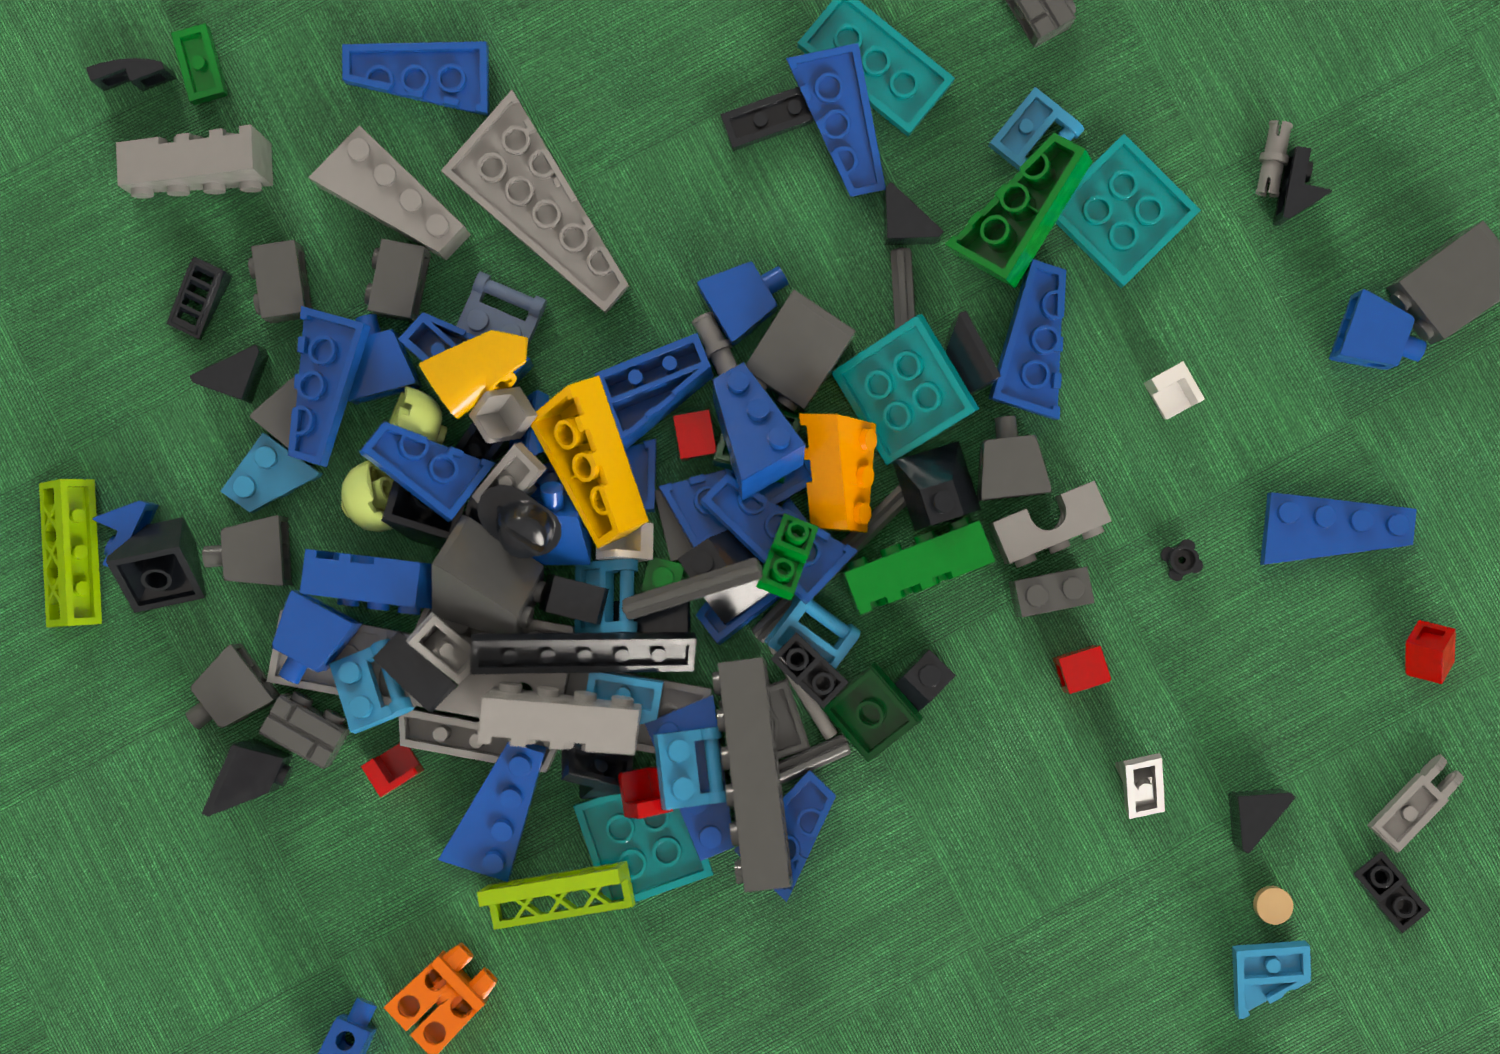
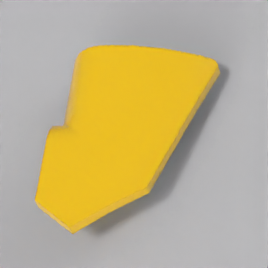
(474, 367)

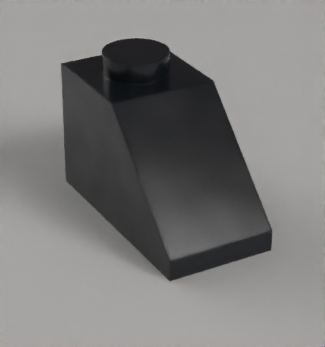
(923, 679)

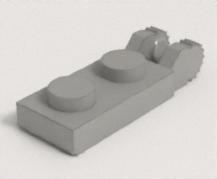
(1415, 805)

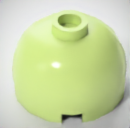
(419, 414)
(365, 496)

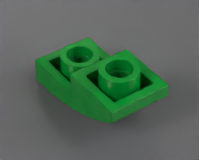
(787, 556)

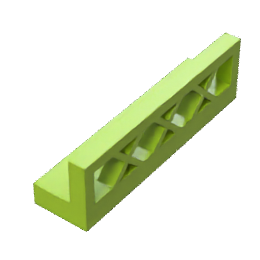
(71, 551)
(553, 885)

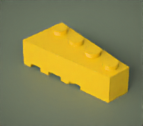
(590, 460)

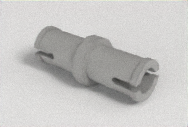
(1274, 158)
(716, 346)

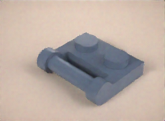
(481, 318)

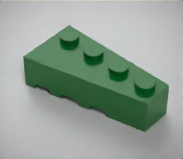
(1022, 213)
(917, 566)

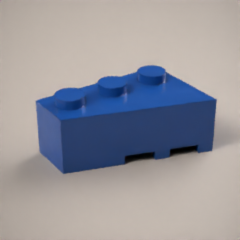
(431, 336)
(654, 385)
(755, 431)
(368, 579)

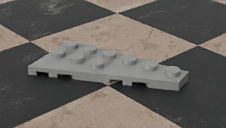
(523, 188)

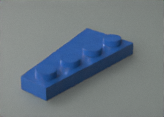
(427, 72)
(698, 522)
(1324, 527)

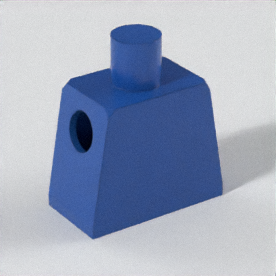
(742, 298)
(1375, 334)
(383, 367)
(575, 541)
(311, 635)
(356, 1023)

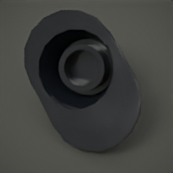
(518, 521)

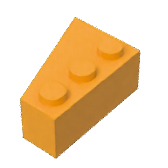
(840, 471)

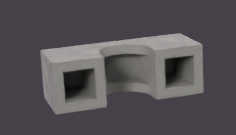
(1080, 513)

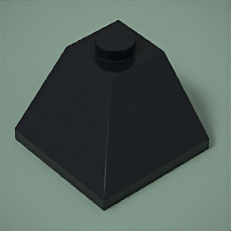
(970, 355)
(936, 485)
(415, 519)
(716, 553)
(158, 566)
(247, 773)

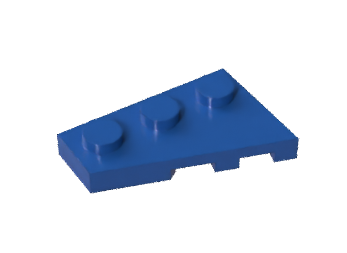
(430, 471)
(805, 814)

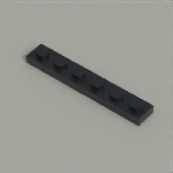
(582, 652)

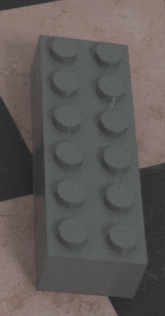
(755, 775)

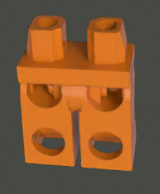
(448, 987)

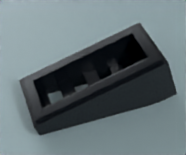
(186, 293)

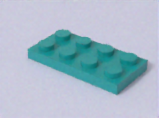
(898, 75)

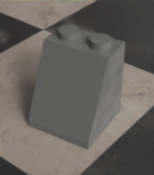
(1451, 284)
(799, 351)
(483, 584)

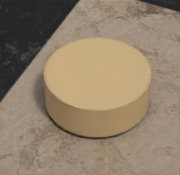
(1273, 905)

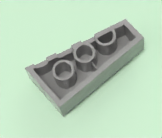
(195, 163)
(379, 186)
(559, 719)

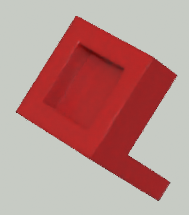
(694, 434)
(1430, 651)
(1082, 669)
(392, 769)
(640, 793)

